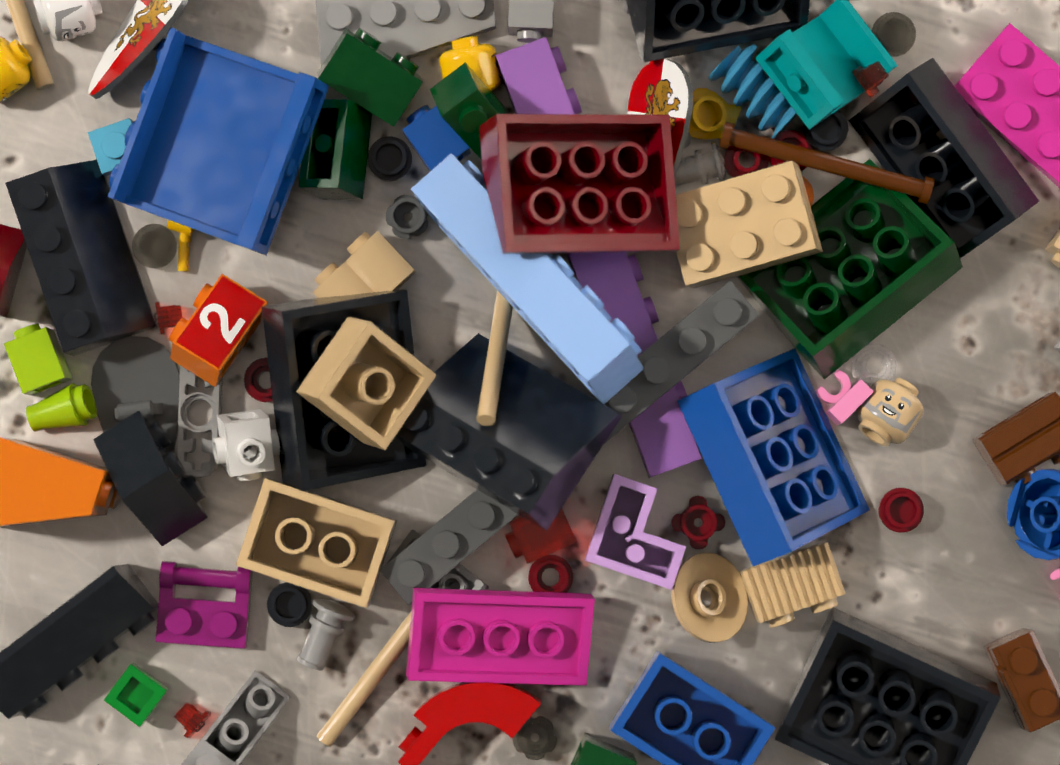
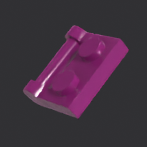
(199, 619)

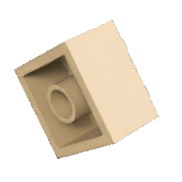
(366, 383)

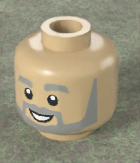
(890, 412)

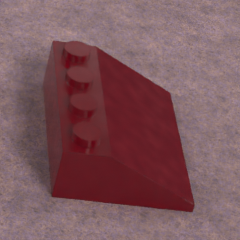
(581, 182)

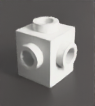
(245, 444)

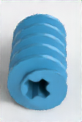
(753, 87)

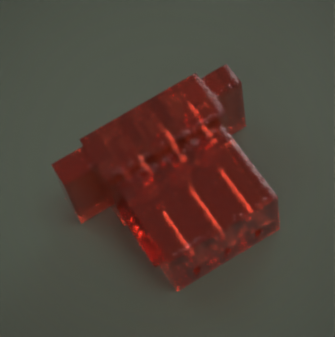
(870, 77)
(167, 316)
(191, 719)

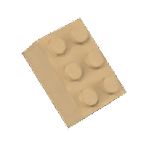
(745, 225)
(316, 543)

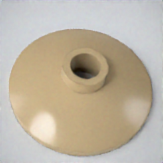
(722, 594)

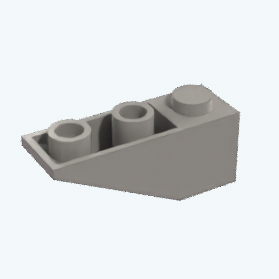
(240, 724)

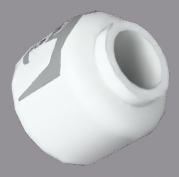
(67, 17)

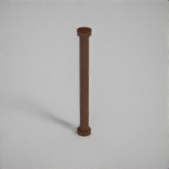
(827, 163)

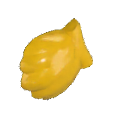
(710, 114)

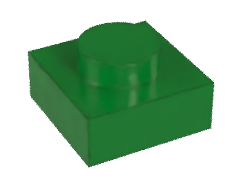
(136, 694)

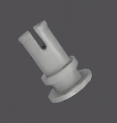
(324, 629)

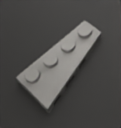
(403, 24)

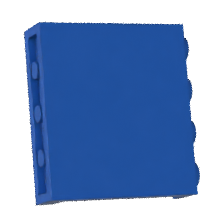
(217, 141)

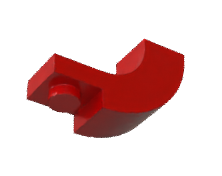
(467, 702)

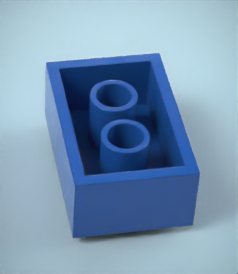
(688, 720)

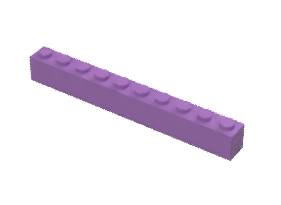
(660, 431)

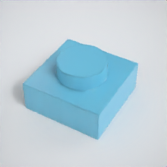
(109, 144)

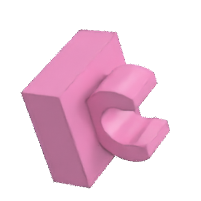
(846, 400)

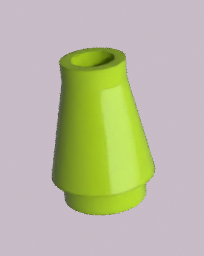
(65, 408)

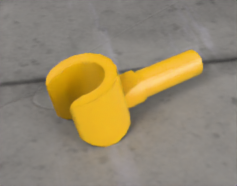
(184, 243)

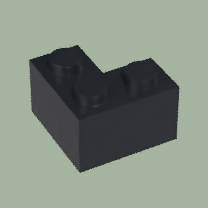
(151, 477)

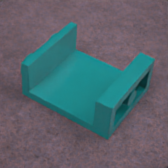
(818, 61)

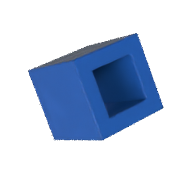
(433, 137)

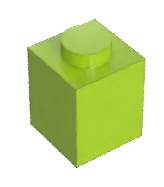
(37, 359)

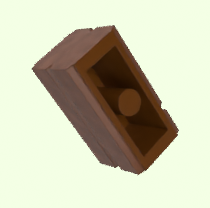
(1023, 441)
(1026, 678)

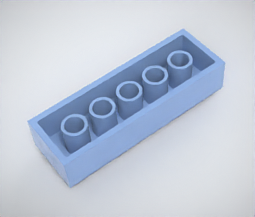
(534, 284)

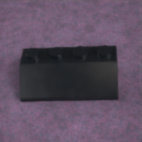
(692, 26)
(931, 131)
(81, 256)
(71, 637)

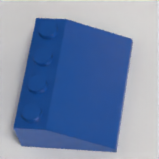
(773, 457)

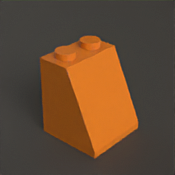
(50, 486)

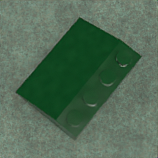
(873, 269)

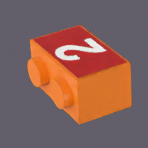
(217, 329)

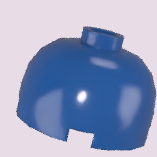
(1036, 514)

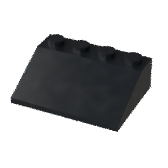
(312, 445)
(533, 450)
(884, 701)

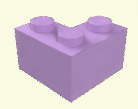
(620, 539)

